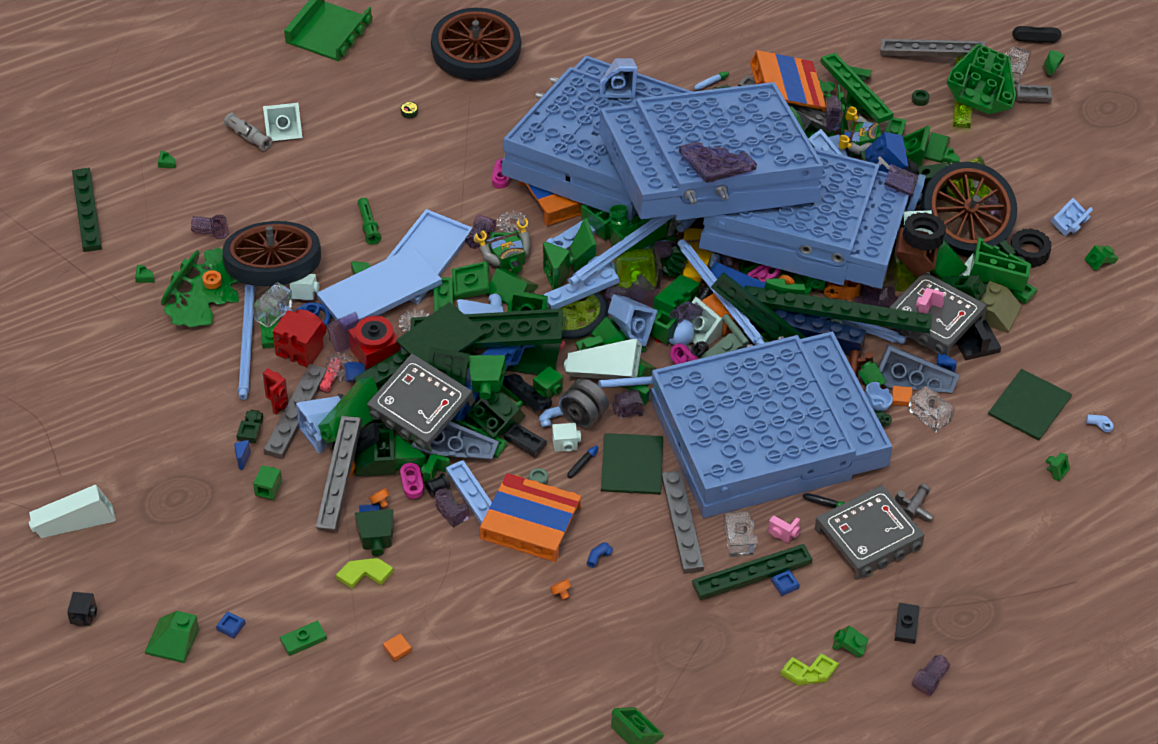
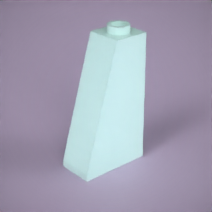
(606, 361)
(72, 513)

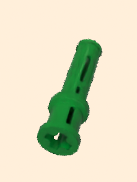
(369, 226)

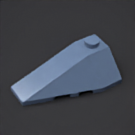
(909, 370)
(462, 442)

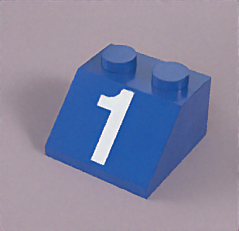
(887, 150)

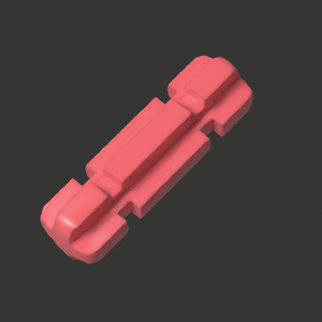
(328, 380)

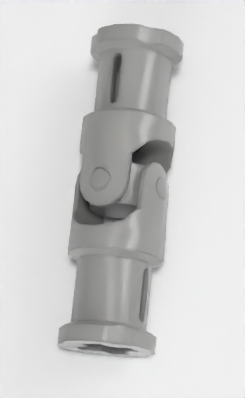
(248, 131)

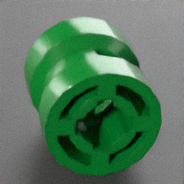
(619, 218)

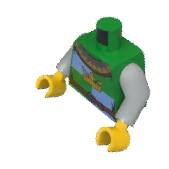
(862, 133)
(506, 250)

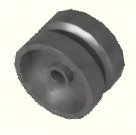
(583, 403)

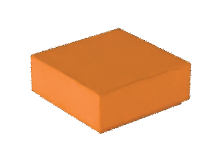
(901, 395)
(397, 647)

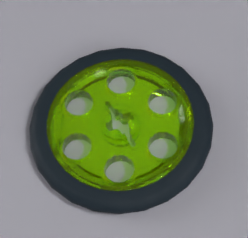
(575, 331)

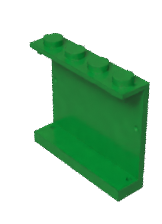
(326, 28)

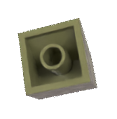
(1001, 307)

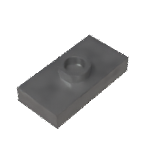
(1033, 93)

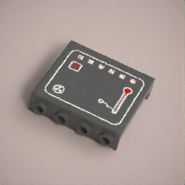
(948, 322)
(419, 401)
(871, 531)

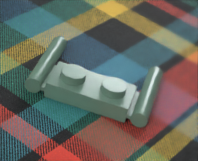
(730, 342)

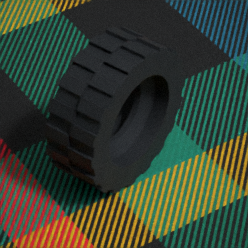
(1034, 237)
(924, 241)

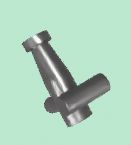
(913, 505)

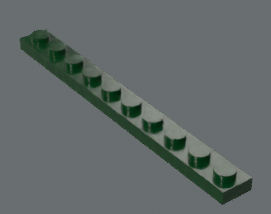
(843, 309)

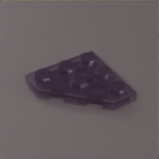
(716, 162)

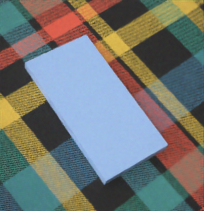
(436, 240)
(381, 286)

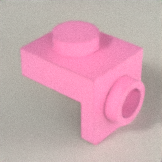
(929, 298)
(783, 530)

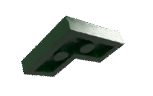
(453, 362)

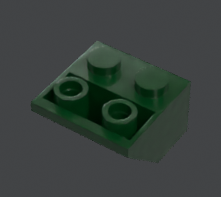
(496, 414)
(378, 458)

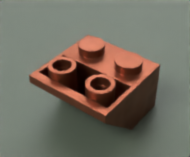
(916, 260)

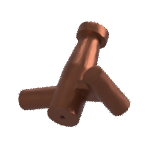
(855, 360)

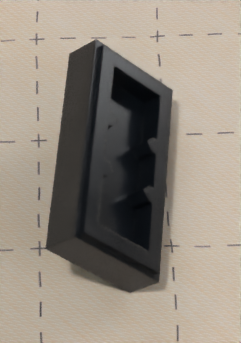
(525, 439)
(907, 623)

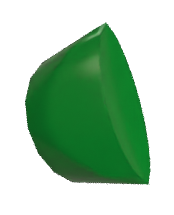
(1052, 62)

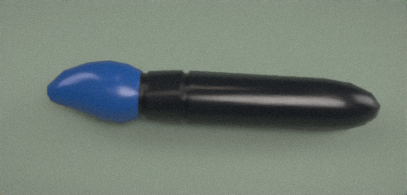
(582, 461)

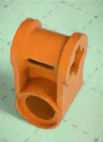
(846, 291)

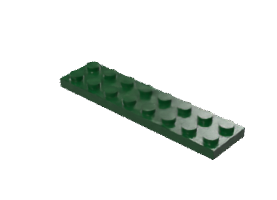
(515, 327)

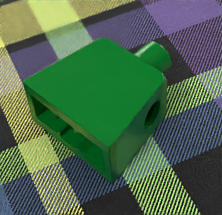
(487, 373)

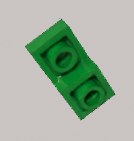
(779, 284)

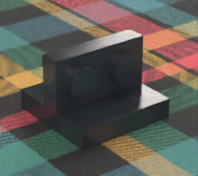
(978, 341)

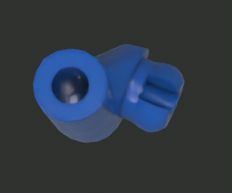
(596, 552)

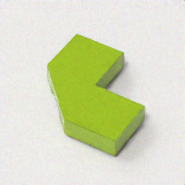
(372, 568)
(802, 674)

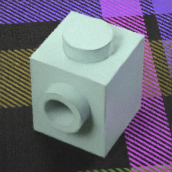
(305, 288)
(565, 437)

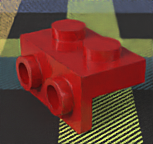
(275, 390)

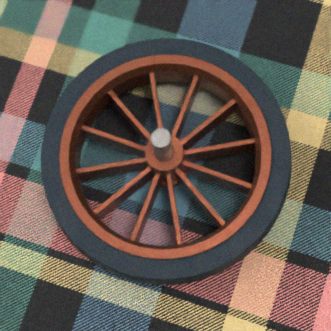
(476, 43)
(969, 208)
(258, 245)

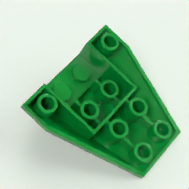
(983, 80)

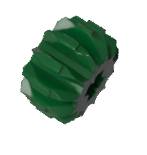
(674, 263)

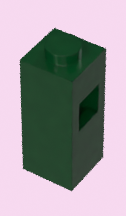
(970, 285)

